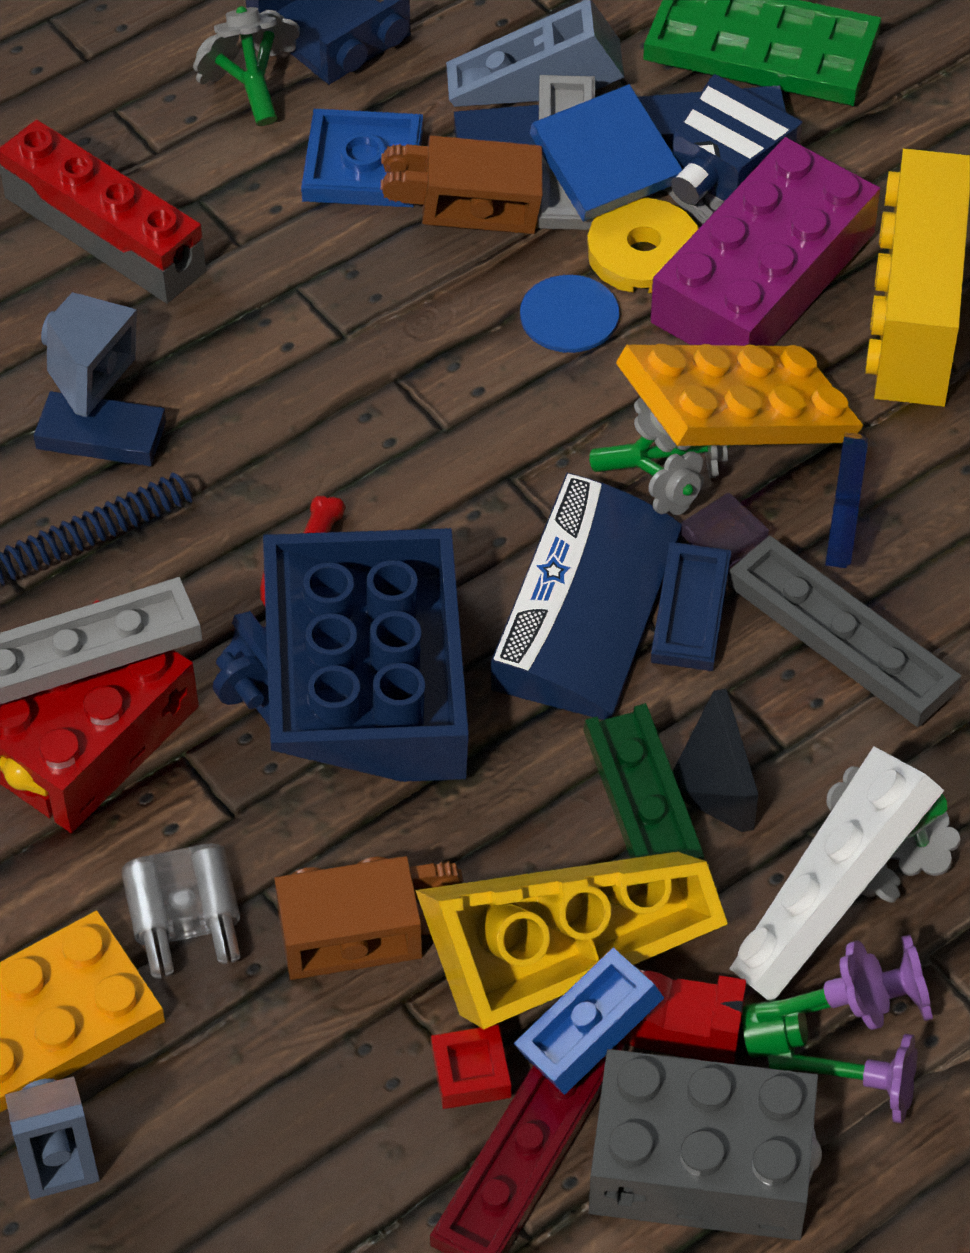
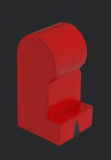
(692, 1019)

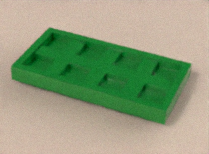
(767, 43)

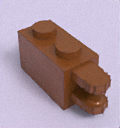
(467, 182)
(356, 914)

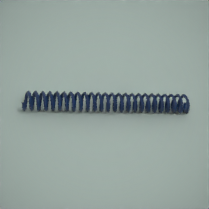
(16, 552)

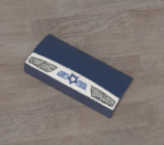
(585, 600)

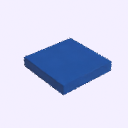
(347, 151)
(605, 152)

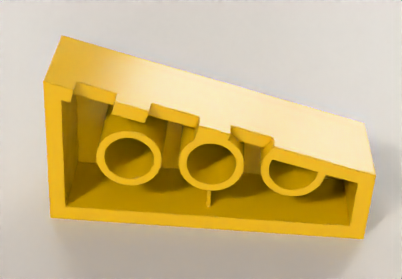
(538, 933)

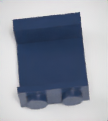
(341, 33)

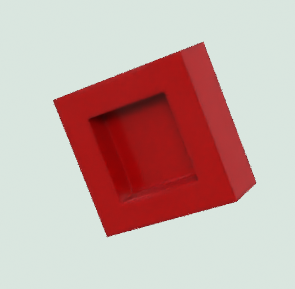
(470, 1067)

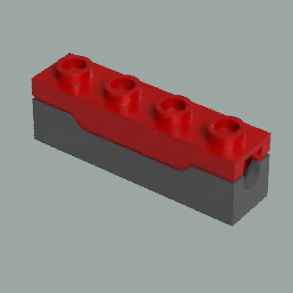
(102, 211)

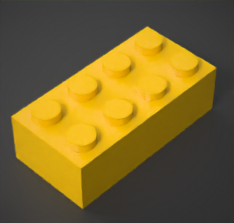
(919, 277)

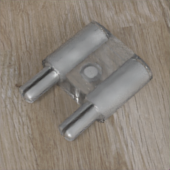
(181, 898)

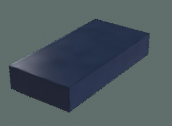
(109, 432)
(691, 606)

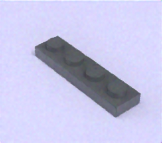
(844, 631)

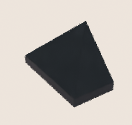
(715, 767)

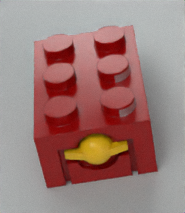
(86, 737)

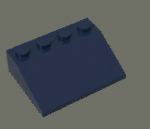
(366, 652)

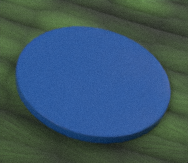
(569, 313)

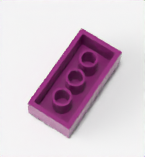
(765, 251)

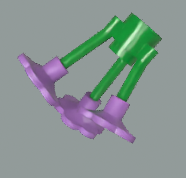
(780, 1026)

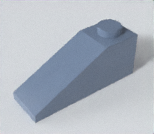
(563, 44)

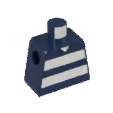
(726, 140)

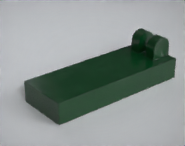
(641, 785)

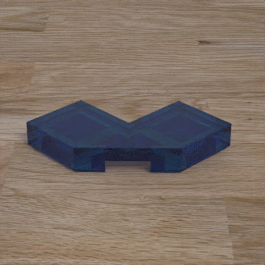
(847, 500)

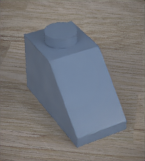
(88, 348)
(51, 1136)

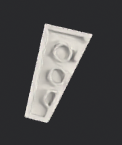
(843, 858)

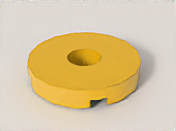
(638, 221)

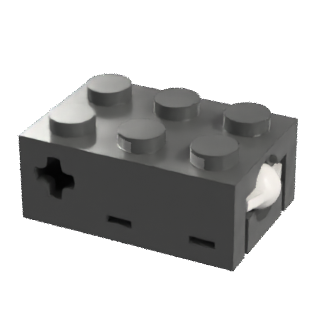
(704, 1144)

